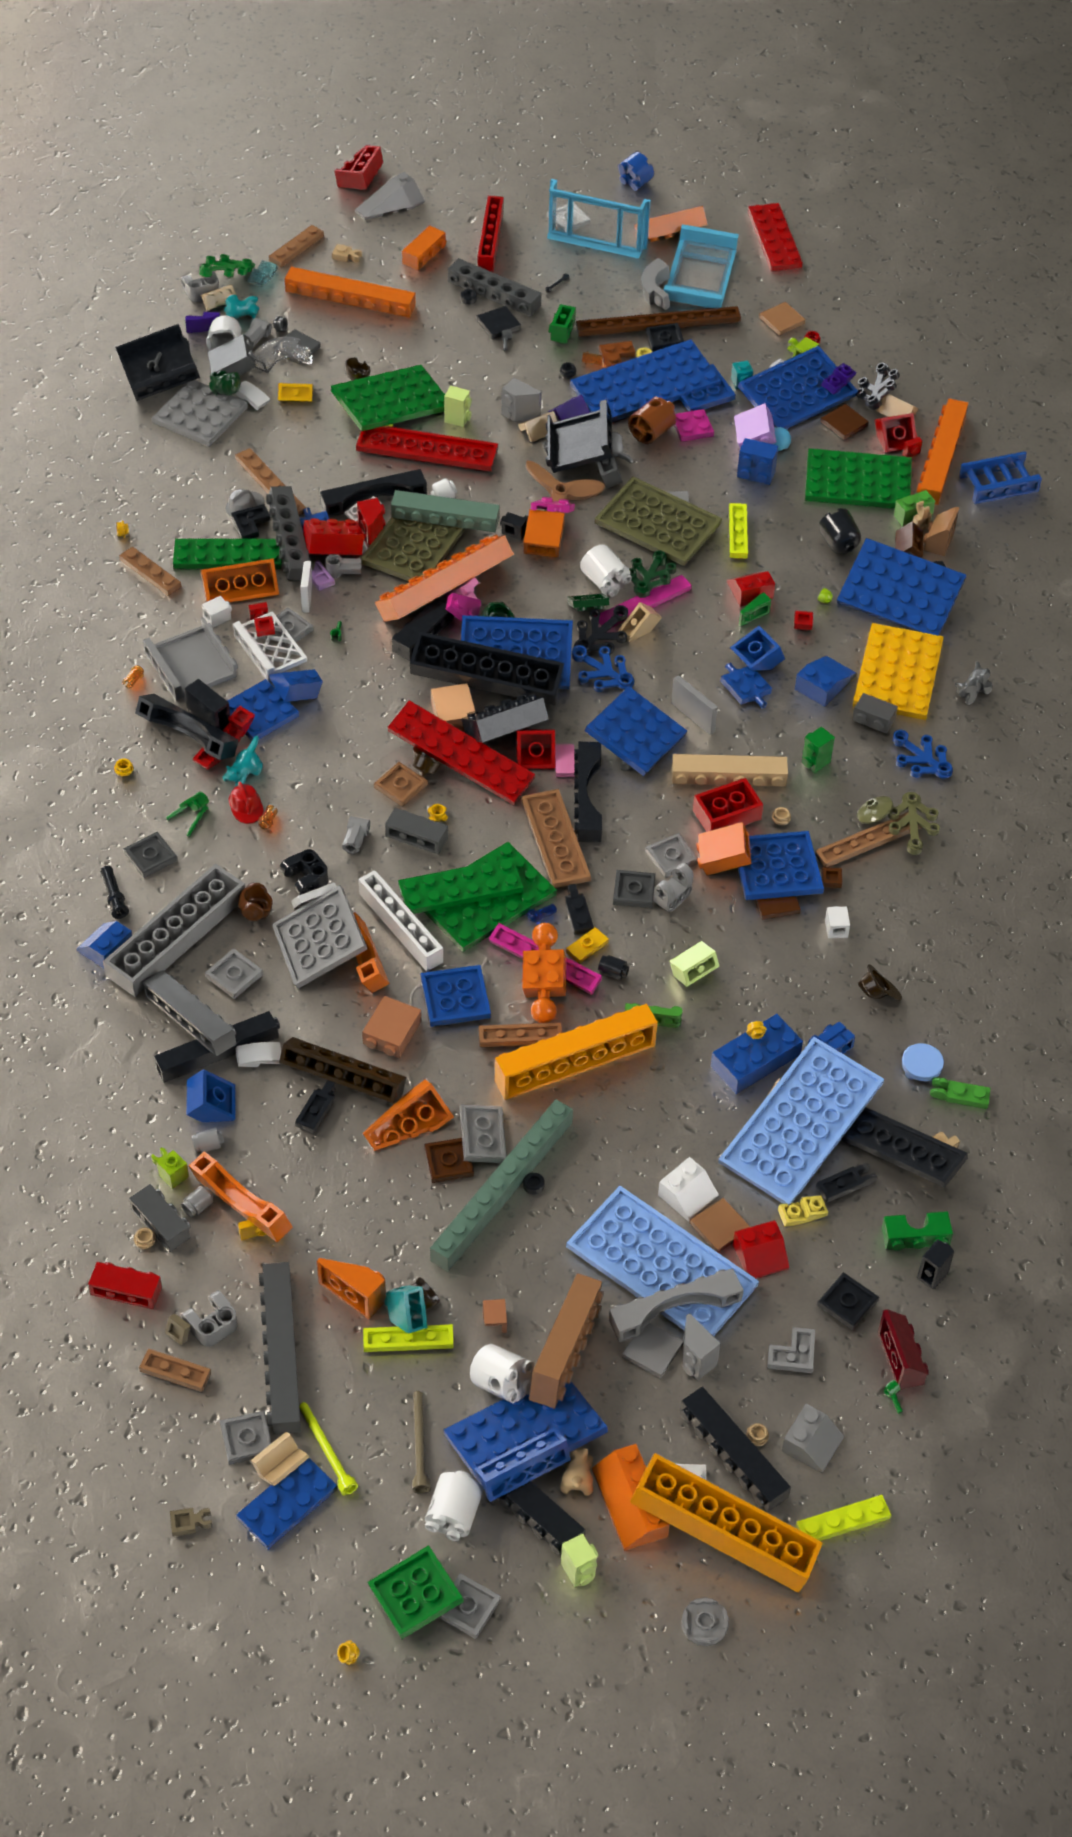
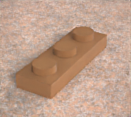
(175, 1370)

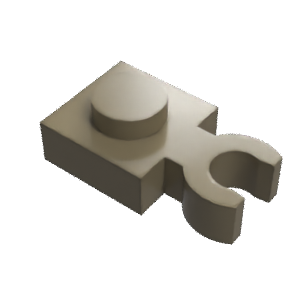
(185, 1521)

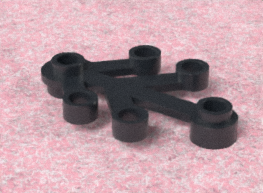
(874, 401)
(600, 633)

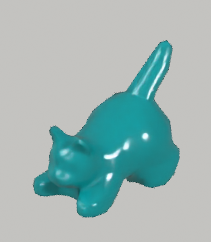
(238, 308)
(246, 763)

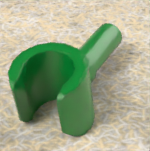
(336, 632)
(890, 1391)

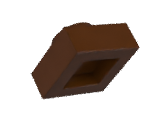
(831, 877)

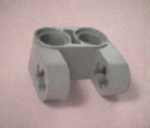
(200, 286)
(676, 890)
(214, 1321)

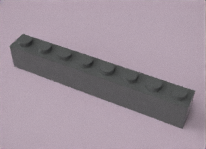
(281, 1348)

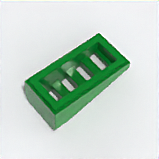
(757, 608)

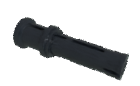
(115, 897)

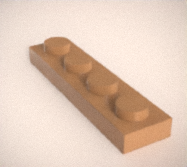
(296, 246)
(150, 571)
(516, 1034)

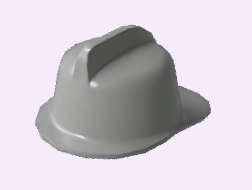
(243, 499)

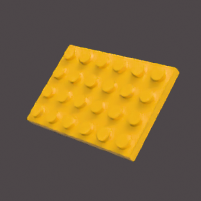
(900, 668)

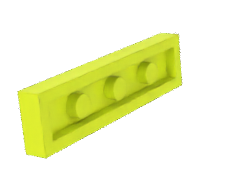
(738, 531)
(395, 1339)
(845, 1518)

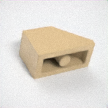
(640, 622)

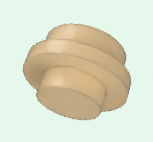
(781, 816)
(144, 1238)
(758, 1434)

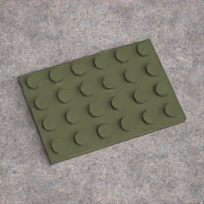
(658, 520)
(410, 547)

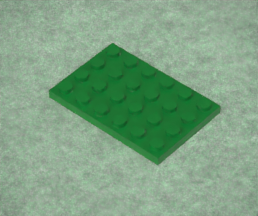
(390, 397)
(857, 478)
(476, 921)

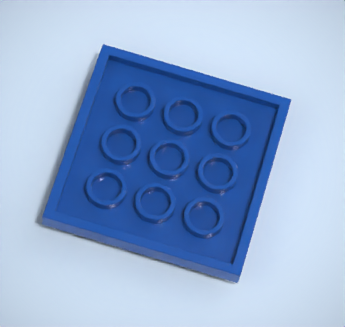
(636, 731)
(781, 867)

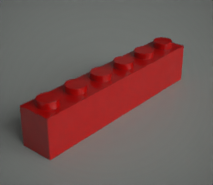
(490, 233)

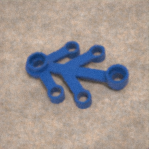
(603, 670)
(941, 769)

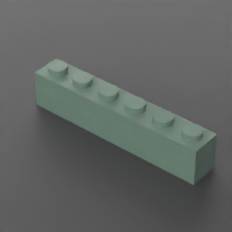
(445, 511)

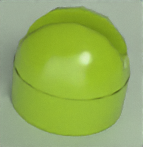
(825, 596)

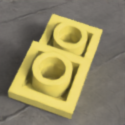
(803, 1212)

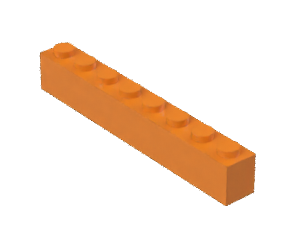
(350, 292)
(943, 448)

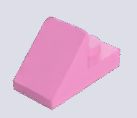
(466, 589)

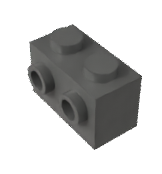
(875, 713)

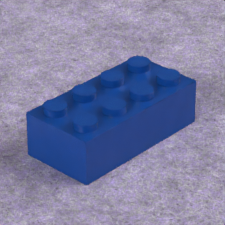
(750, 1060)

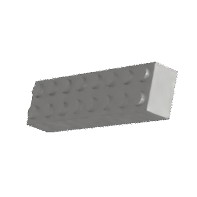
(174, 929)

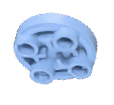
(922, 1062)

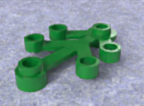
(227, 265)

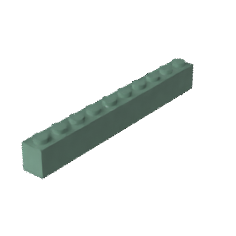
(501, 1185)

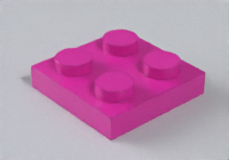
(693, 425)

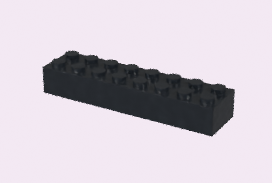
(486, 667)

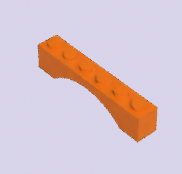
(259, 1212)

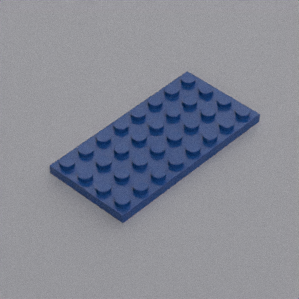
(633, 383)

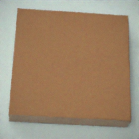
(782, 318)
(400, 784)
(718, 1224)

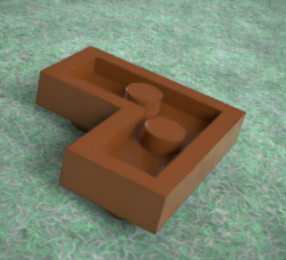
(614, 352)

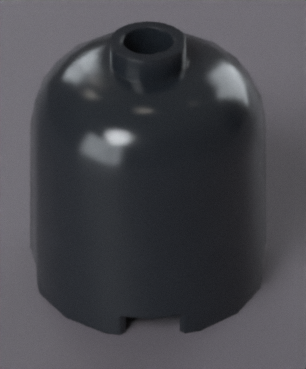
(840, 531)

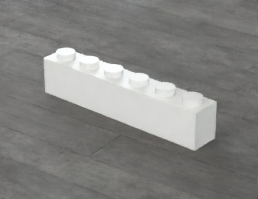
(401, 920)

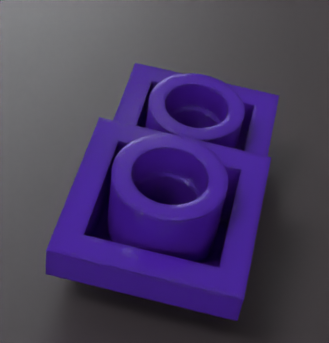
(199, 324)
(839, 378)

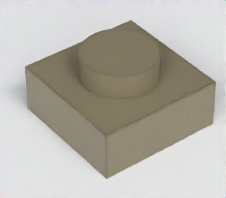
(177, 1329)

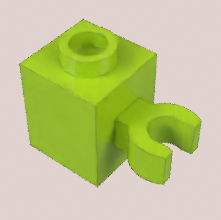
(802, 346)
(171, 1168)

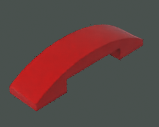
(237, 727)

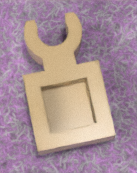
(345, 253)

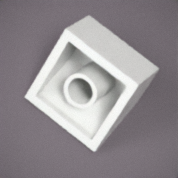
(688, 1189)

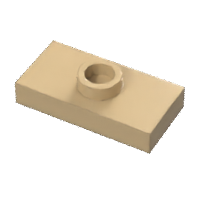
(217, 297)

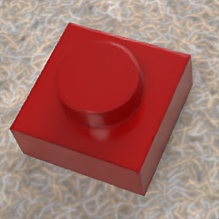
(912, 447)
(257, 610)
(803, 620)
(264, 626)

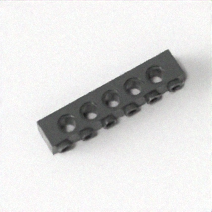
(494, 287)
(288, 530)

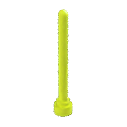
(346, 1483)

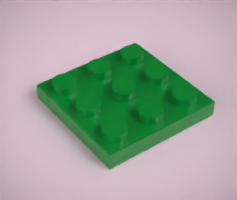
(415, 1592)

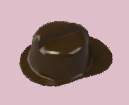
(425, 763)
(877, 986)

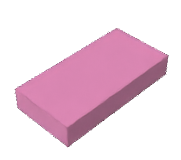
(564, 760)

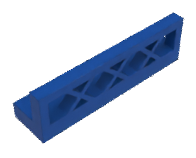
(523, 1460)

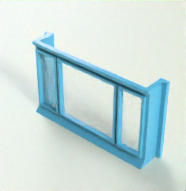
(598, 222)
(701, 266)

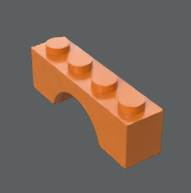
(369, 964)

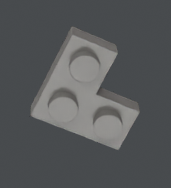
(798, 1356)

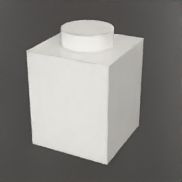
(217, 611)
(837, 922)

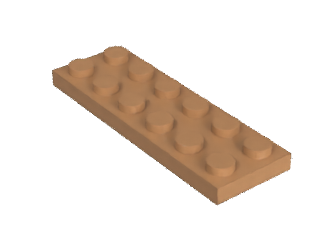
(555, 838)

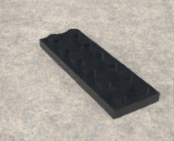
(905, 1147)

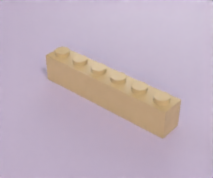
(729, 768)

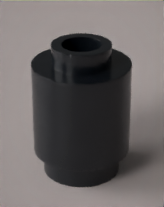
(613, 967)

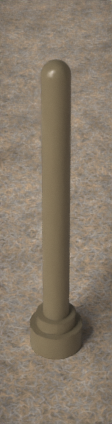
(421, 1483)

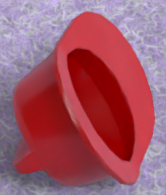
(245, 803)

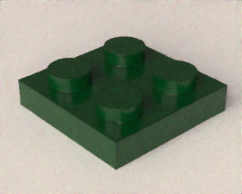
(581, 602)

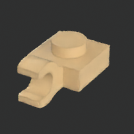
(923, 517)

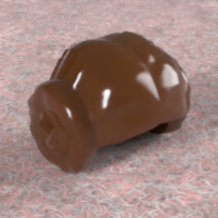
(255, 902)

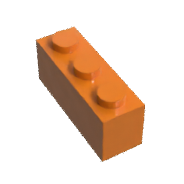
(423, 248)

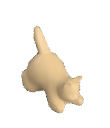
(578, 1473)

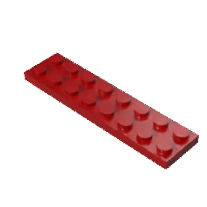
(428, 447)
(461, 752)

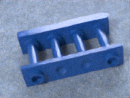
(1004, 489)

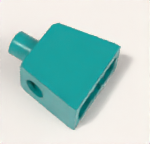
(407, 1308)

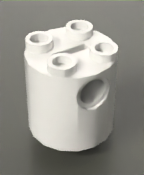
(605, 570)
(502, 1373)
(454, 1505)

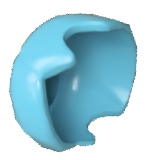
(783, 438)

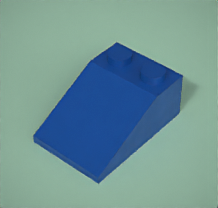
(823, 680)

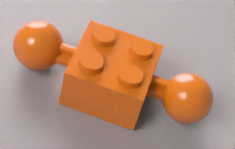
(544, 973)

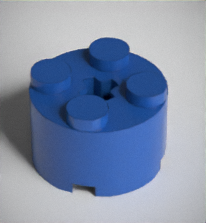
(635, 171)

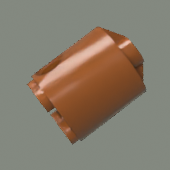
(652, 420)

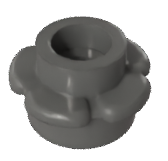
(280, 323)

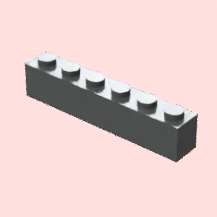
(190, 1013)

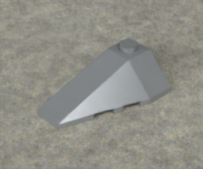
(396, 194)

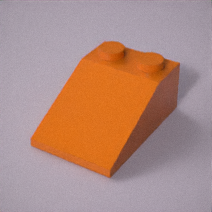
(353, 1284)

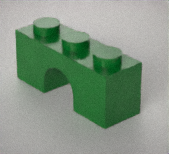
(901, 1235)

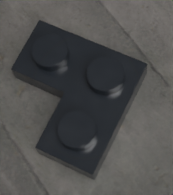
(246, 520)

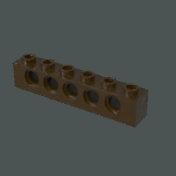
(342, 1069)

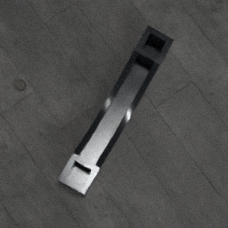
(340, 499)
(213, 740)
(589, 819)

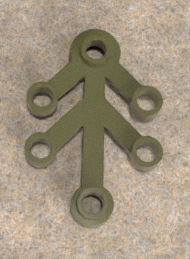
(912, 802)

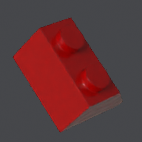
(895, 431)
(370, 519)
(749, 586)
(535, 748)
(761, 1249)

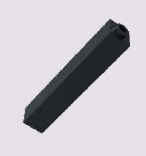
(195, 1056)

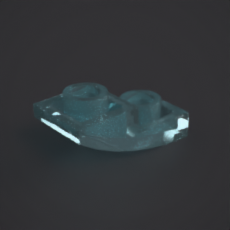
(262, 274)

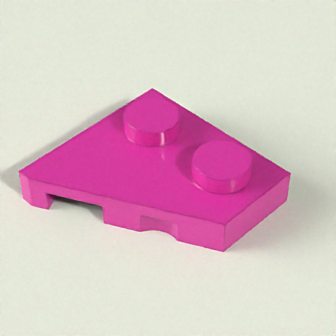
(555, 506)
(462, 605)

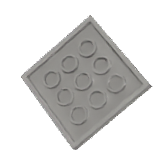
(199, 413)
(319, 936)

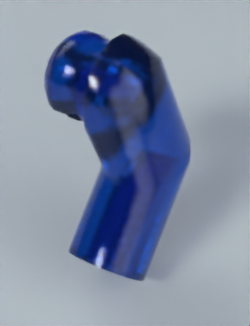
(542, 913)

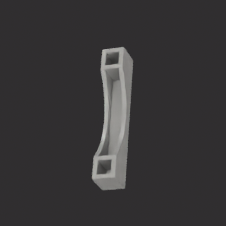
(716, 1290)

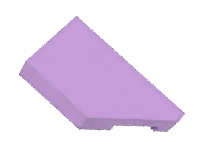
(321, 577)

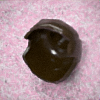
(355, 369)
(430, 1296)

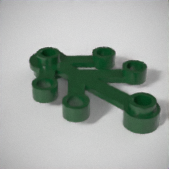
(644, 587)

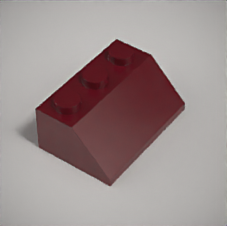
(902, 1350)

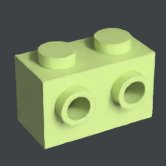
(457, 406)
(694, 963)
(579, 1560)

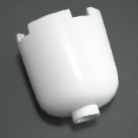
(222, 331)

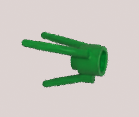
(196, 802)

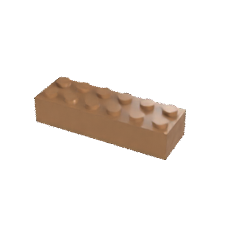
(566, 1341)

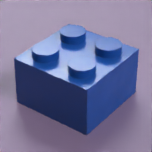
(757, 461)

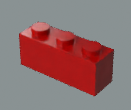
(125, 1285)

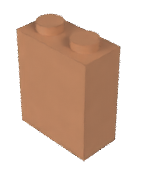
(391, 1027)

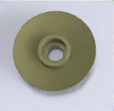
(875, 810)

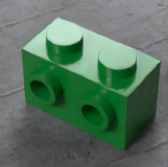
(562, 323)
(817, 749)

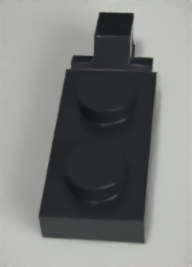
(578, 911)
(316, 1108)

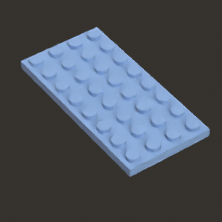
(801, 1121)
(653, 1254)

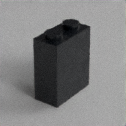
(207, 704)

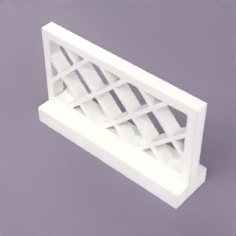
(257, 650)

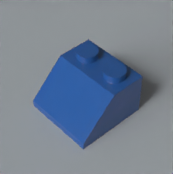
(758, 650)
(297, 684)
(104, 942)
(210, 1098)

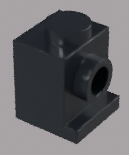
(514, 525)

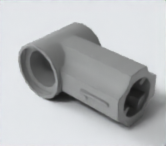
(258, 329)
(337, 566)
(356, 831)

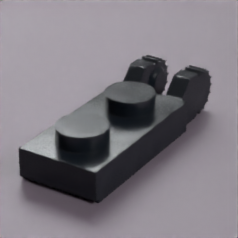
(845, 1182)

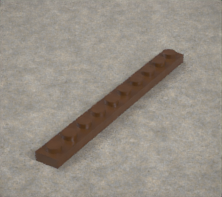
(640, 322)

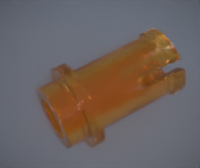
(592, 358)
(135, 673)
(266, 820)

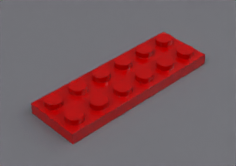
(775, 237)

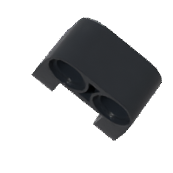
(311, 866)

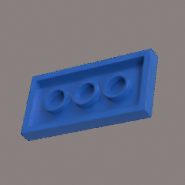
(286, 1504)

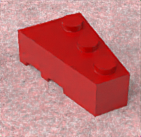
(361, 169)

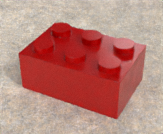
(333, 537)
(728, 805)

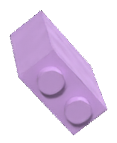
(755, 425)

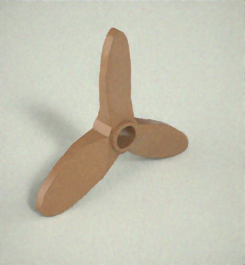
(558, 490)

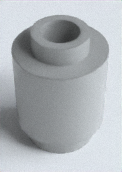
(207, 1140)
(197, 1201)

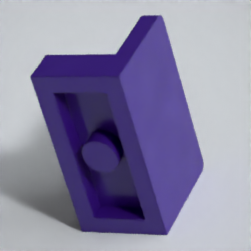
(573, 407)

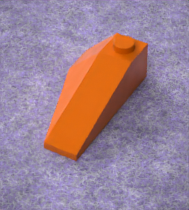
(412, 1115)

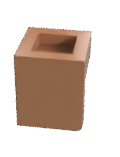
(495, 1313)

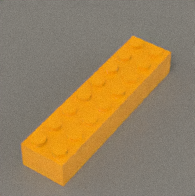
(575, 1051)
(726, 1522)

